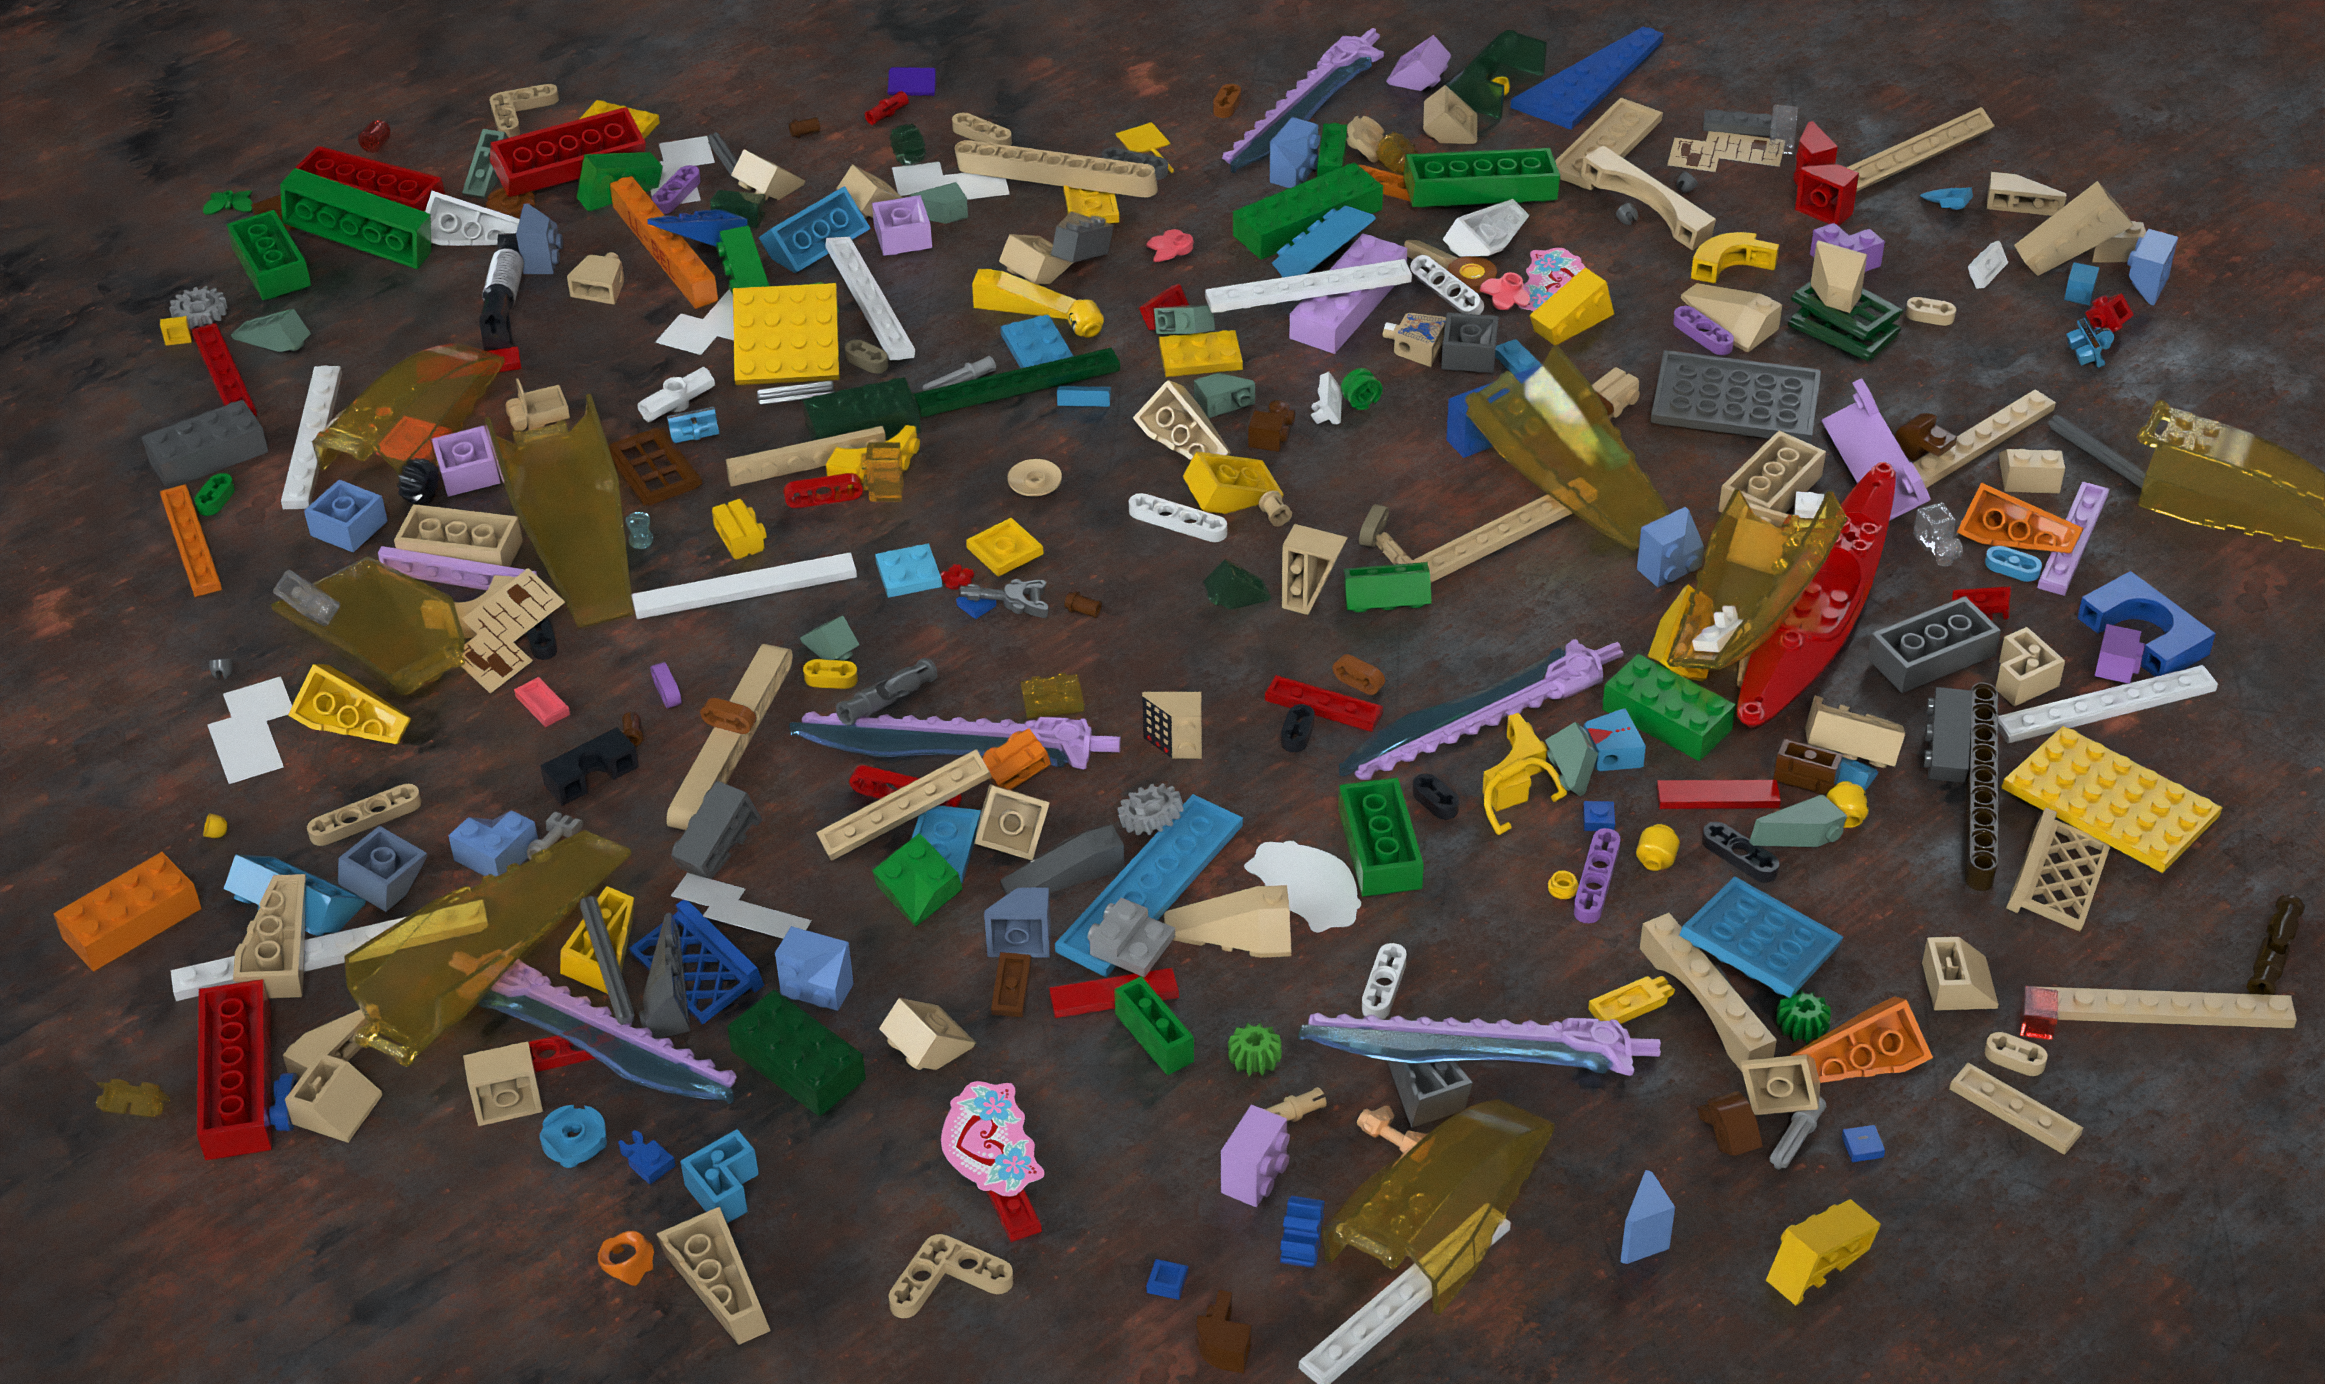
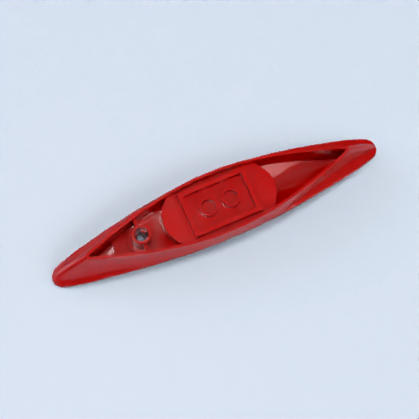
(1828, 608)

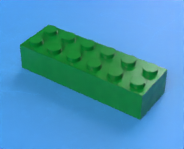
(1481, 177)
(356, 218)
(1280, 218)

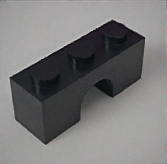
(606, 753)

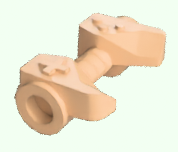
(1378, 1123)

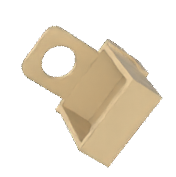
(537, 407)

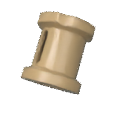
(1272, 504)

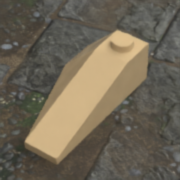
(276, 939)

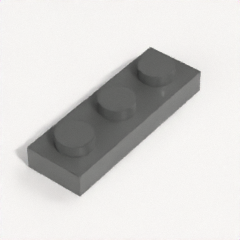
(1737, 122)

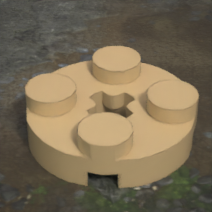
(1365, 136)

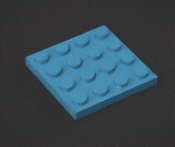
(1761, 937)

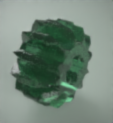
(908, 144)

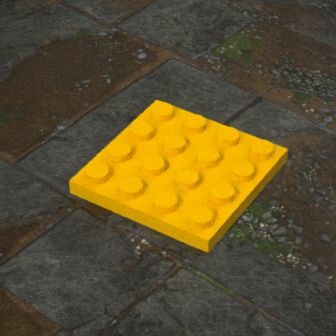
(785, 334)

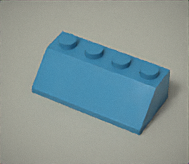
(803, 236)
(1321, 241)
(326, 904)

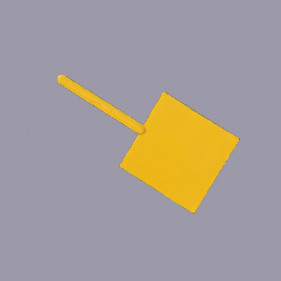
(1144, 139)

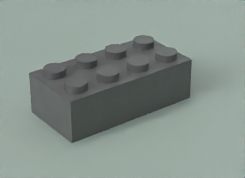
(205, 444)
(1933, 644)

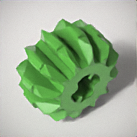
(1254, 1049)

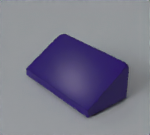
(912, 81)

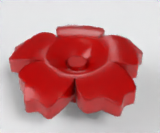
(957, 577)

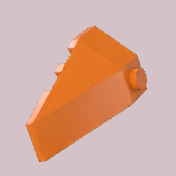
(1870, 1044)

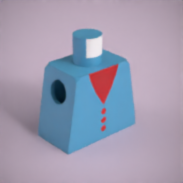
(1616, 741)

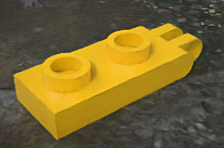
(1632, 1000)

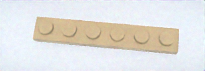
(796, 457)
(903, 804)

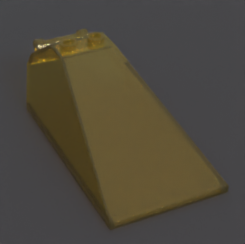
(387, 625)

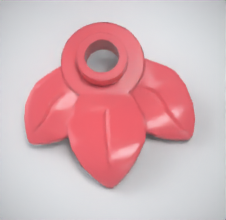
(1169, 245)
(1506, 291)

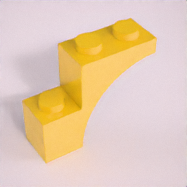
(849, 460)
(1524, 745)

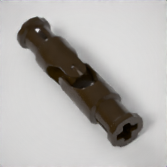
(2275, 946)

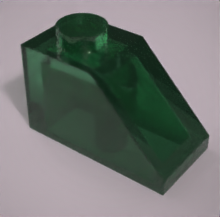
(1235, 586)

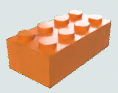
(127, 911)

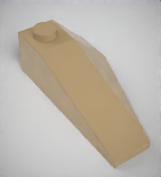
(1742, 313)
(1179, 422)
(1241, 920)

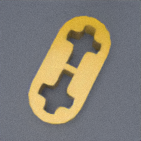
(830, 674)

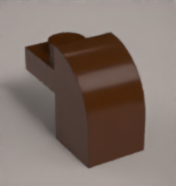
(1923, 435)
(1733, 1123)
(1222, 1341)

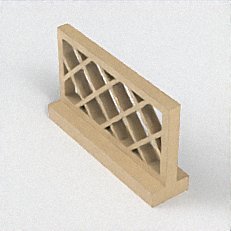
(2034, 867)

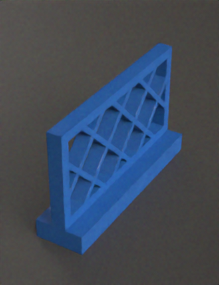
(719, 951)

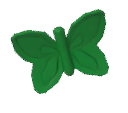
(220, 199)

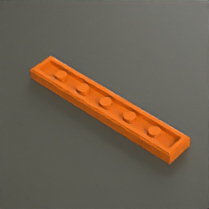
(190, 540)

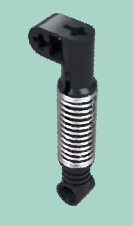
(500, 293)

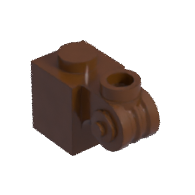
(1271, 428)

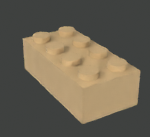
(1776, 473)
(461, 534)

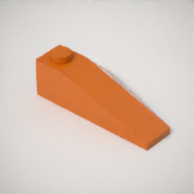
(2010, 522)

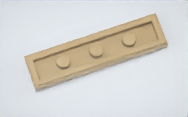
(2016, 1108)

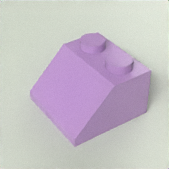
(1421, 66)

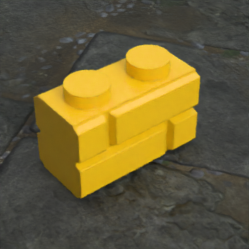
(739, 528)

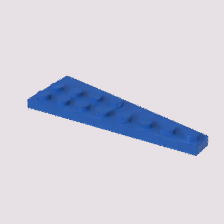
(1581, 87)

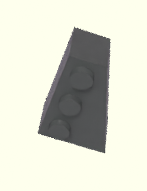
(1081, 237)
(1948, 734)
(715, 830)
(1430, 1089)

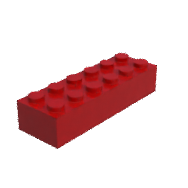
(558, 152)
(374, 177)
(234, 1070)

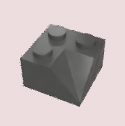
(1469, 342)

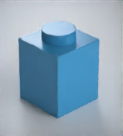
(2081, 283)

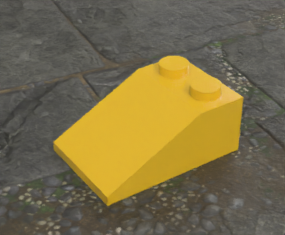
(1228, 482)

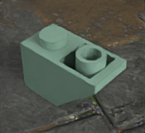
(1184, 319)
(1223, 393)
(1574, 755)

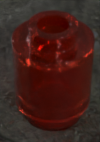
(374, 136)

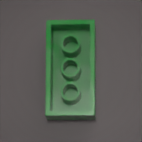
(268, 255)
(1669, 707)
(1380, 837)

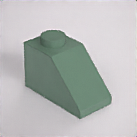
(944, 203)
(831, 640)

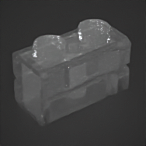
(306, 598)

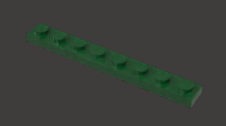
(1017, 382)

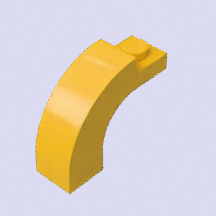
(1732, 250)

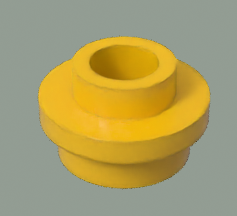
(1563, 885)

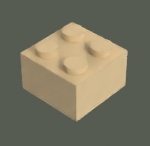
(502, 1083)

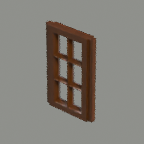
(668, 448)

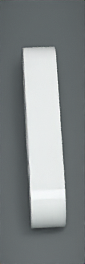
(1381, 970)

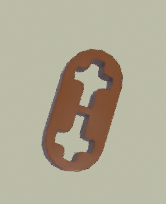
(1227, 100)
(1358, 674)
(728, 715)

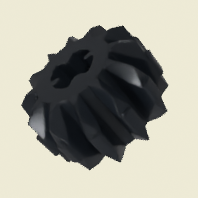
(418, 481)

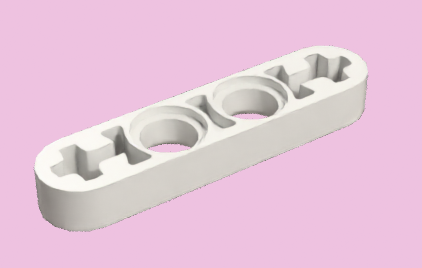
(1449, 283)
(1207, 525)

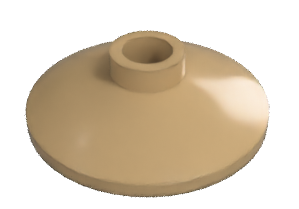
(1034, 477)

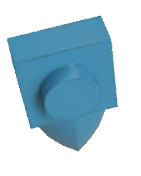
(1950, 198)

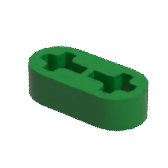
(214, 494)

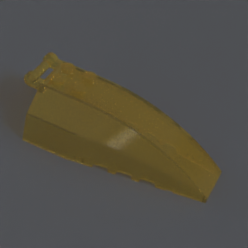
(410, 406)
(1567, 446)
(2231, 479)
(1758, 572)
(1443, 1196)

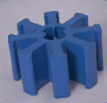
(1302, 1231)

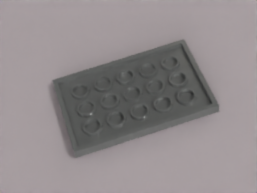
(1735, 396)

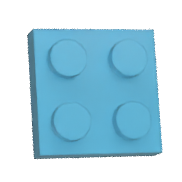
(908, 570)

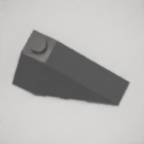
(1071, 862)
(665, 990)

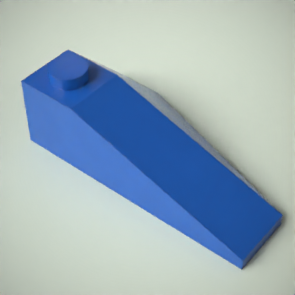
(701, 226)

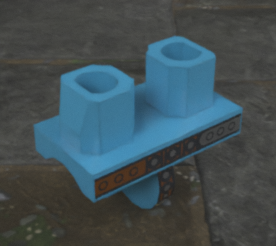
(2093, 342)
(693, 425)

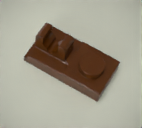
(1011, 984)

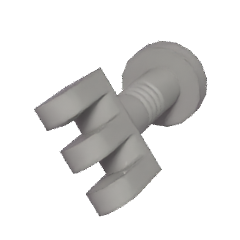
(557, 827)

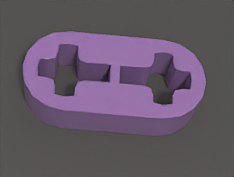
(666, 685)

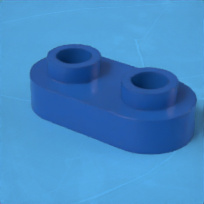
(279, 1113)

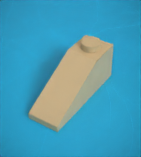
(2022, 195)
(330, 1039)

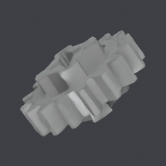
(199, 306)
(1150, 809)

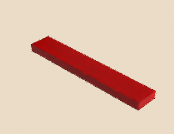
(221, 366)

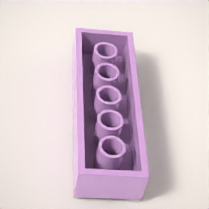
(1333, 318)

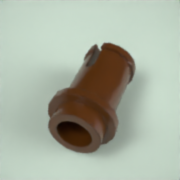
(802, 127)
(1082, 604)
(631, 728)

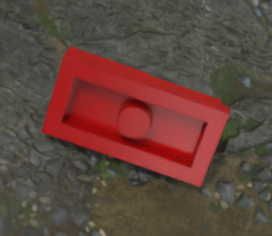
(1171, 297)
(1988, 599)

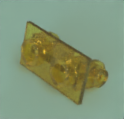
(119, 1093)

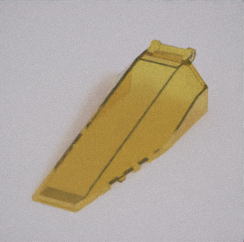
(571, 512)
(456, 949)

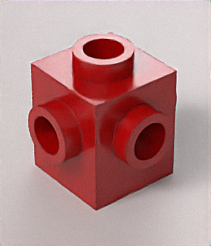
(2105, 316)

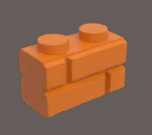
(1016, 760)

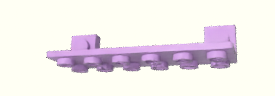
(1867, 440)

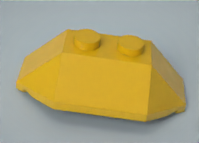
(1667, 632)

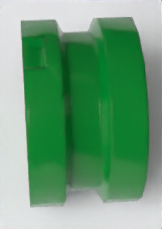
(1361, 388)

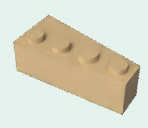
(2073, 230)
(713, 1268)

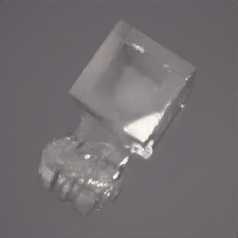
(1935, 531)

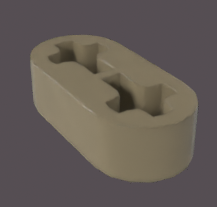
(866, 356)
(1373, 525)

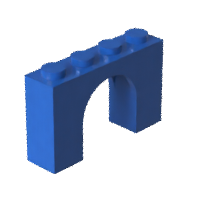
(2132, 598)

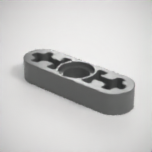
(1159, 163)

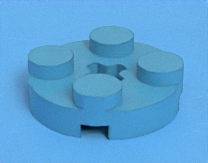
(577, 1149)

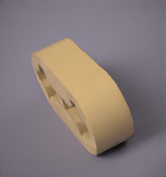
(1930, 311)
(2016, 1054)

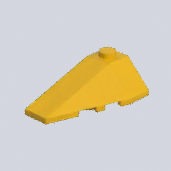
(1013, 294)
(344, 706)

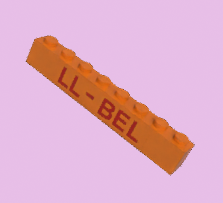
(667, 248)

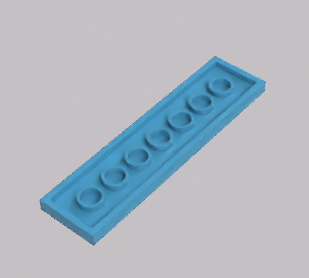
(1156, 873)

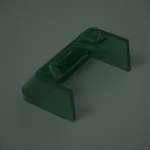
(1508, 48)

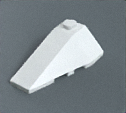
(464, 223)
(1486, 230)

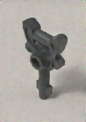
(1012, 596)

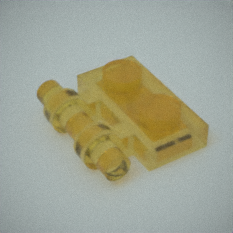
(1052, 695)

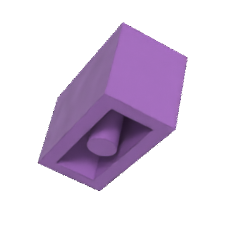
(2119, 654)

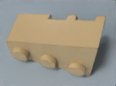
(1306, 565)
(1854, 734)

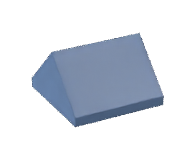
(1648, 1221)

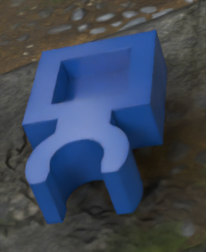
(647, 1160)

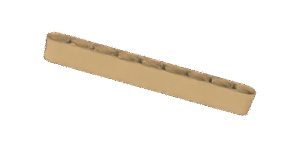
(1056, 168)
(725, 747)

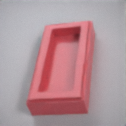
(542, 702)

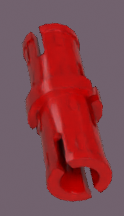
(879, 112)

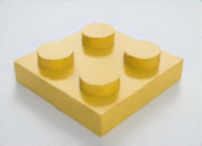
(1004, 547)

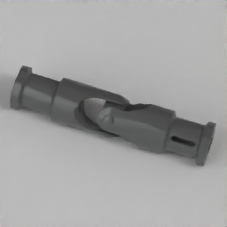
(901, 684)

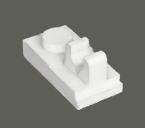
(1987, 265)
(1330, 401)
(1716, 636)

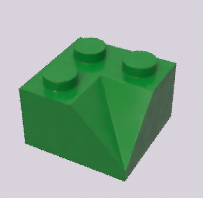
(917, 879)

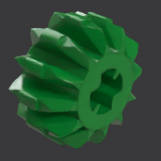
(1803, 1016)

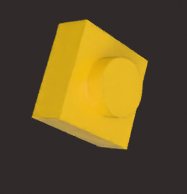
(176, 330)

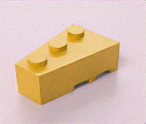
(1573, 308)
(578, 954)
(1819, 1246)

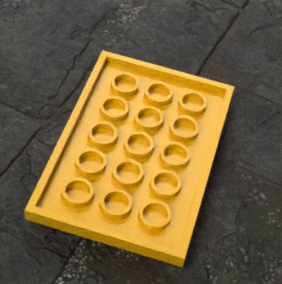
(2112, 798)

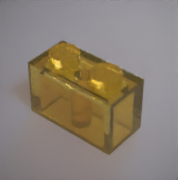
(884, 471)

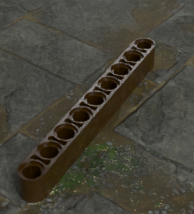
(1982, 790)

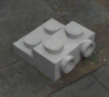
(1129, 937)

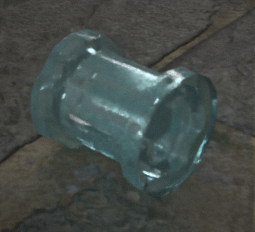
(638, 530)

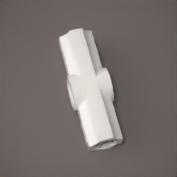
(676, 394)

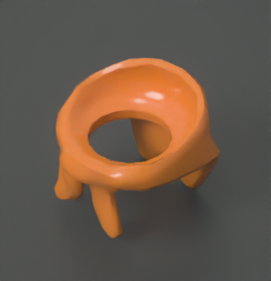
(634, 1268)

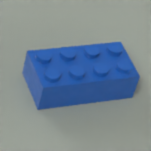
(1461, 430)

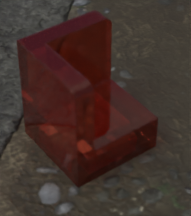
(2039, 1012)

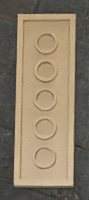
(1617, 129)

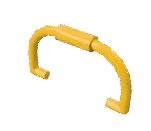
(1509, 771)

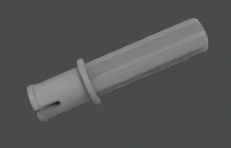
(969, 372)
(1802, 1124)

